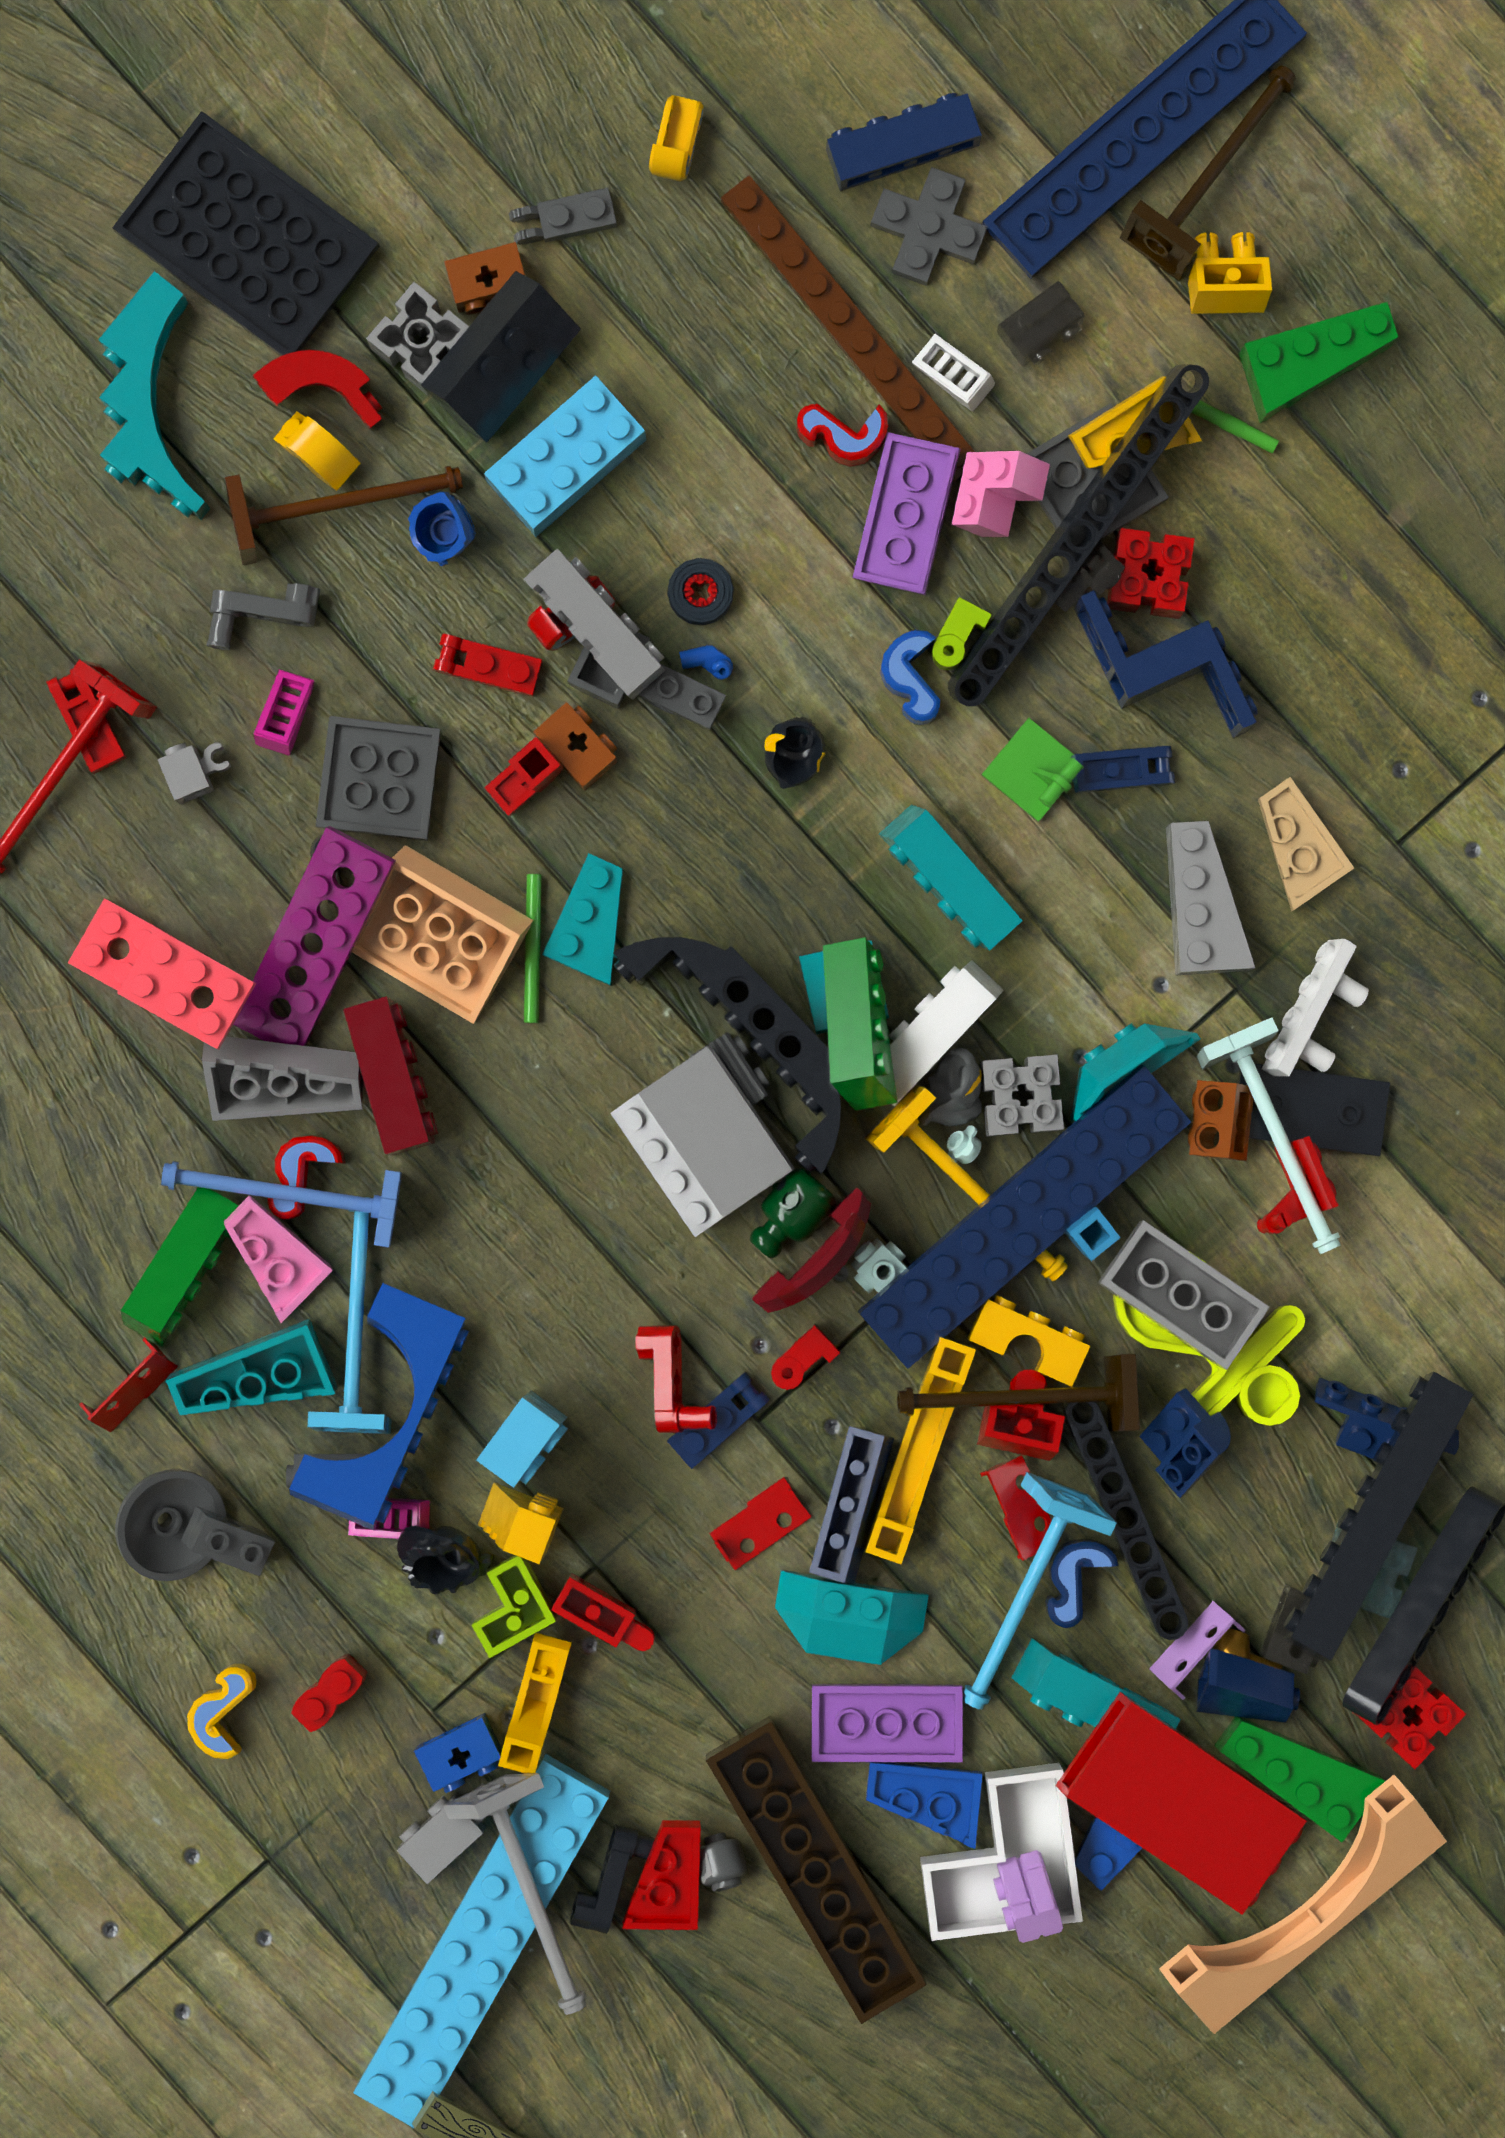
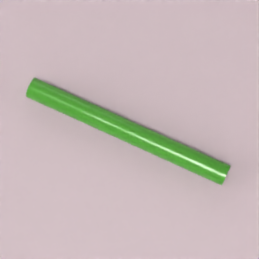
(532, 949)

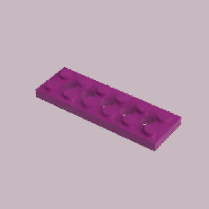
(338, 938)

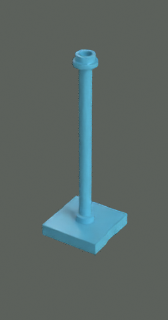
(350, 1415)
(1066, 1507)

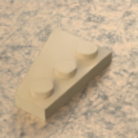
(1301, 844)

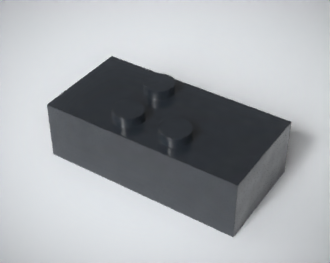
(501, 356)

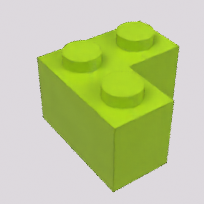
(523, 1608)

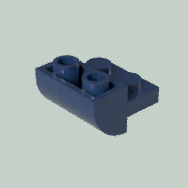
(1186, 1441)

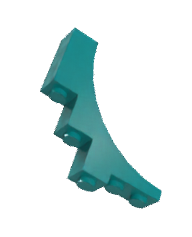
(138, 342)

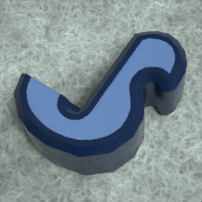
(1066, 1575)

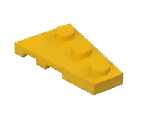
(1101, 436)

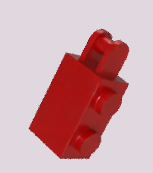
(602, 1614)

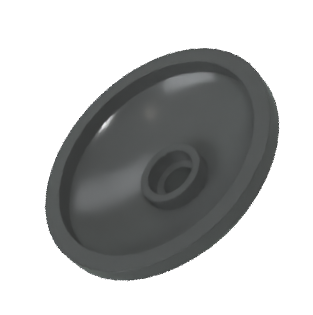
(157, 1548)

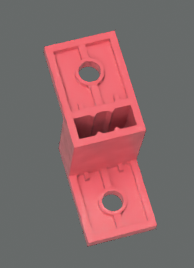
(162, 973)

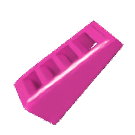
(274, 741)
(420, 1518)

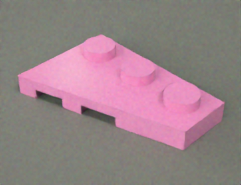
(276, 1256)

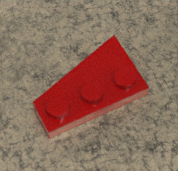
(669, 1881)

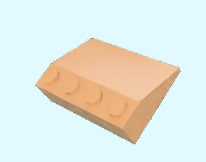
(441, 934)

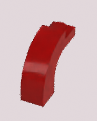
(320, 368)

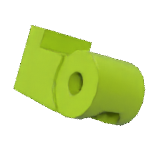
(949, 645)

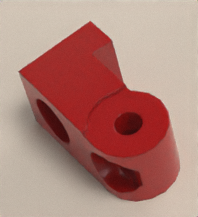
(790, 1366)

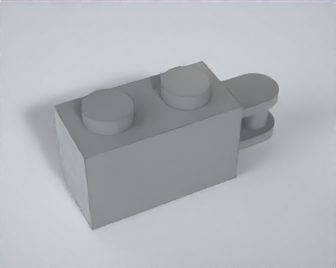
(438, 1840)

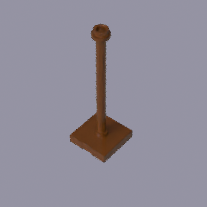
(249, 519)

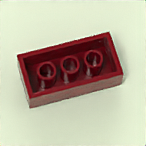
(389, 1075)

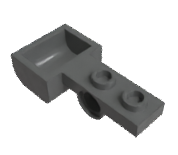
(668, 692)

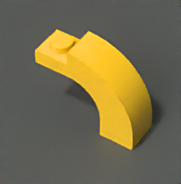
(535, 1704)

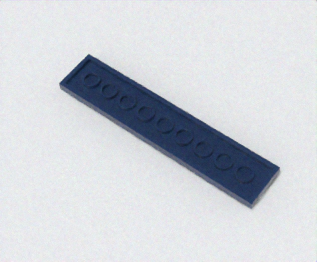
(1142, 131)
(1024, 1216)

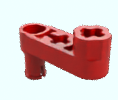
(665, 1348)

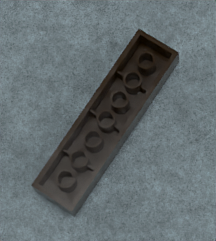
(815, 1869)

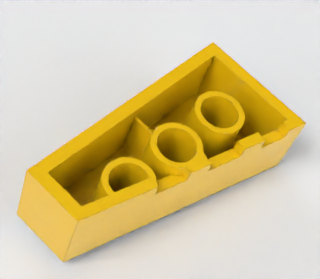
(520, 1522)

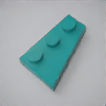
(588, 922)

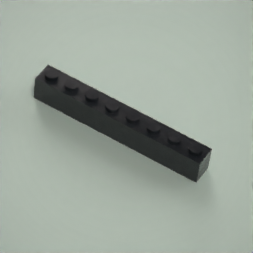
(1378, 1515)

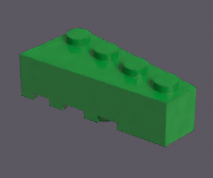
(1305, 359)
(858, 1025)
(178, 1267)
(1308, 1779)

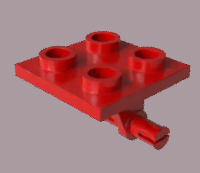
(1289, 1207)

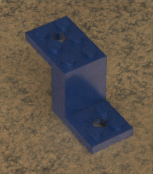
(1166, 664)

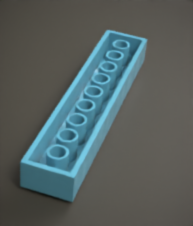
(480, 1945)

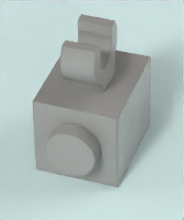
(189, 773)

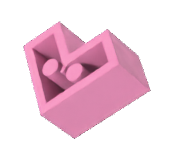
(992, 486)

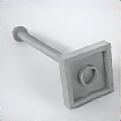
(494, 1800)

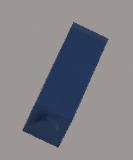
(1245, 1688)

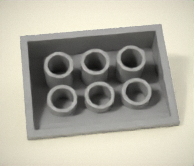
(702, 1140)

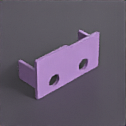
(1192, 1646)

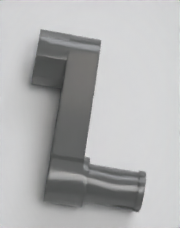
(297, 609)

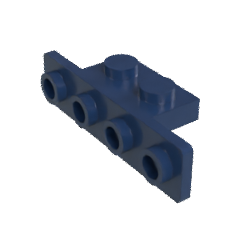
(1367, 1418)

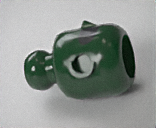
(793, 1211)

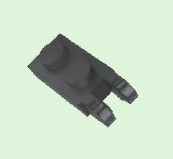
(566, 217)

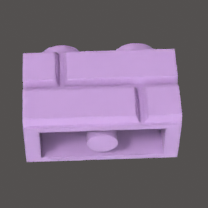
(1029, 1897)

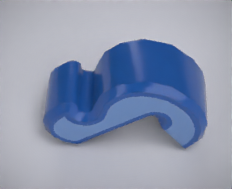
(905, 681)

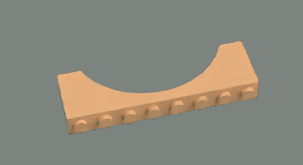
(1231, 1976)

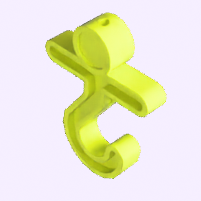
(1262, 1391)

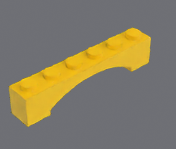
(917, 1454)

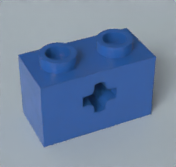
(437, 1754)

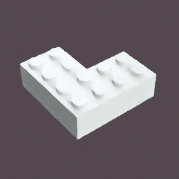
(1025, 1817)

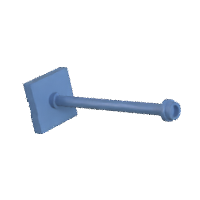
(380, 1207)

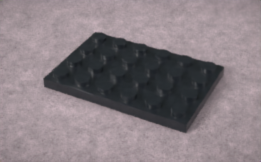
(245, 236)

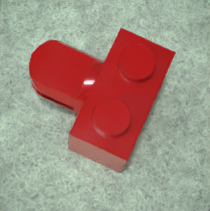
(1022, 1427)

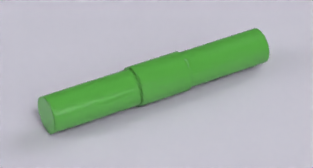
(1235, 426)

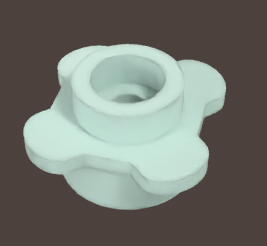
(964, 1145)

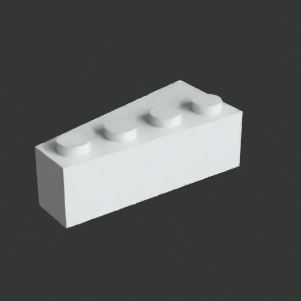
(939, 1023)

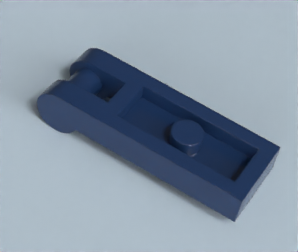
(1123, 769)
(696, 1444)

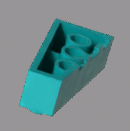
(950, 876)
(262, 1371)
(1073, 1689)

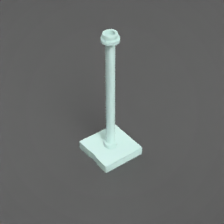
(1239, 1049)

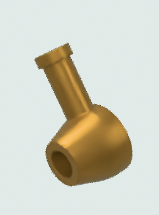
(1239, 1645)

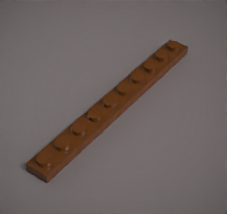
(841, 318)

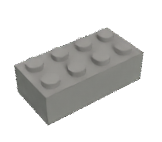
(1183, 1295)

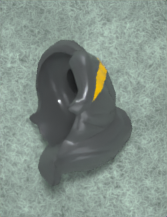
(956, 1090)

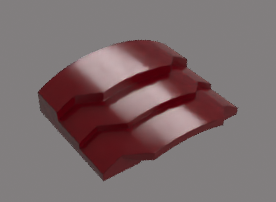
(824, 1263)

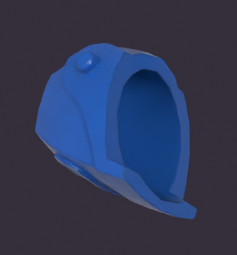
(441, 527)

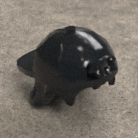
(441, 1558)

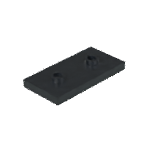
(1329, 1108)

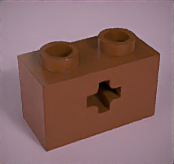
(468, 271)
(582, 766)

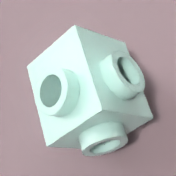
(872, 1256)

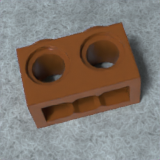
(1230, 1120)

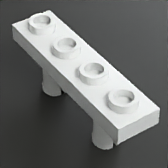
(1300, 1020)

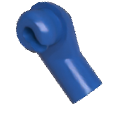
(709, 658)

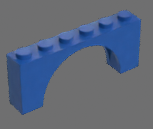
(362, 1485)

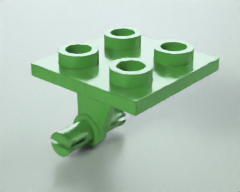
(1033, 770)

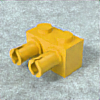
(1229, 283)

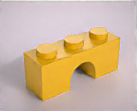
(1060, 1352)

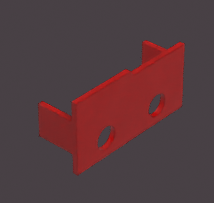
(132, 1389)
(1018, 1506)
(759, 1523)

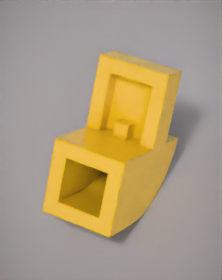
(317, 450)

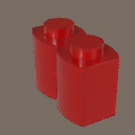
(334, 1687)

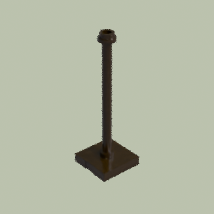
(1162, 238)
(1118, 1392)

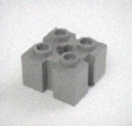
(416, 316)
(1037, 1078)

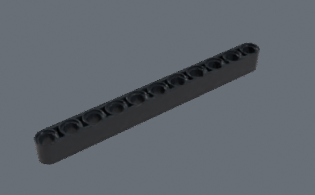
(1094, 527)

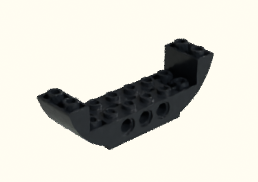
(717, 973)

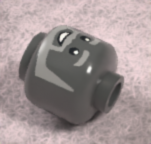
(722, 1862)

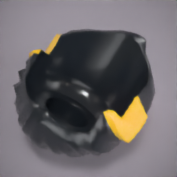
(794, 751)

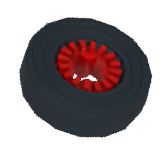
(699, 572)

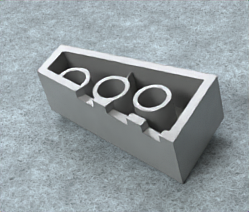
(595, 623)
(1203, 911)
(279, 1079)

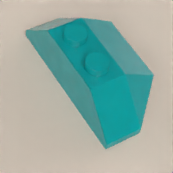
(1134, 1046)
(849, 1618)

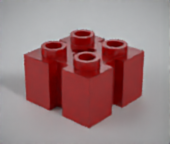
(1168, 558)
(1432, 1714)

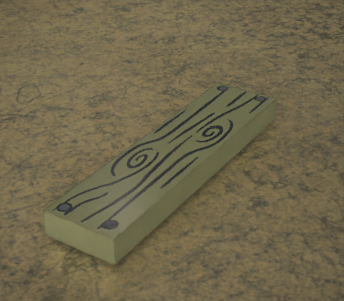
(447, 2119)

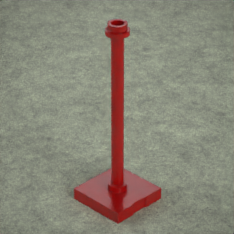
(111, 694)

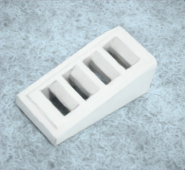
(978, 390)

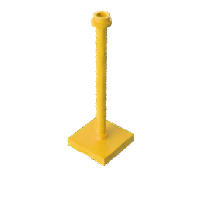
(903, 1122)

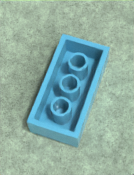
(565, 456)
(526, 1432)

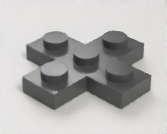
(928, 226)

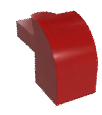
(526, 775)

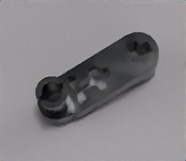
(597, 1910)

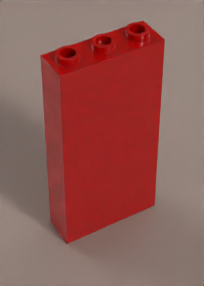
(1181, 1803)

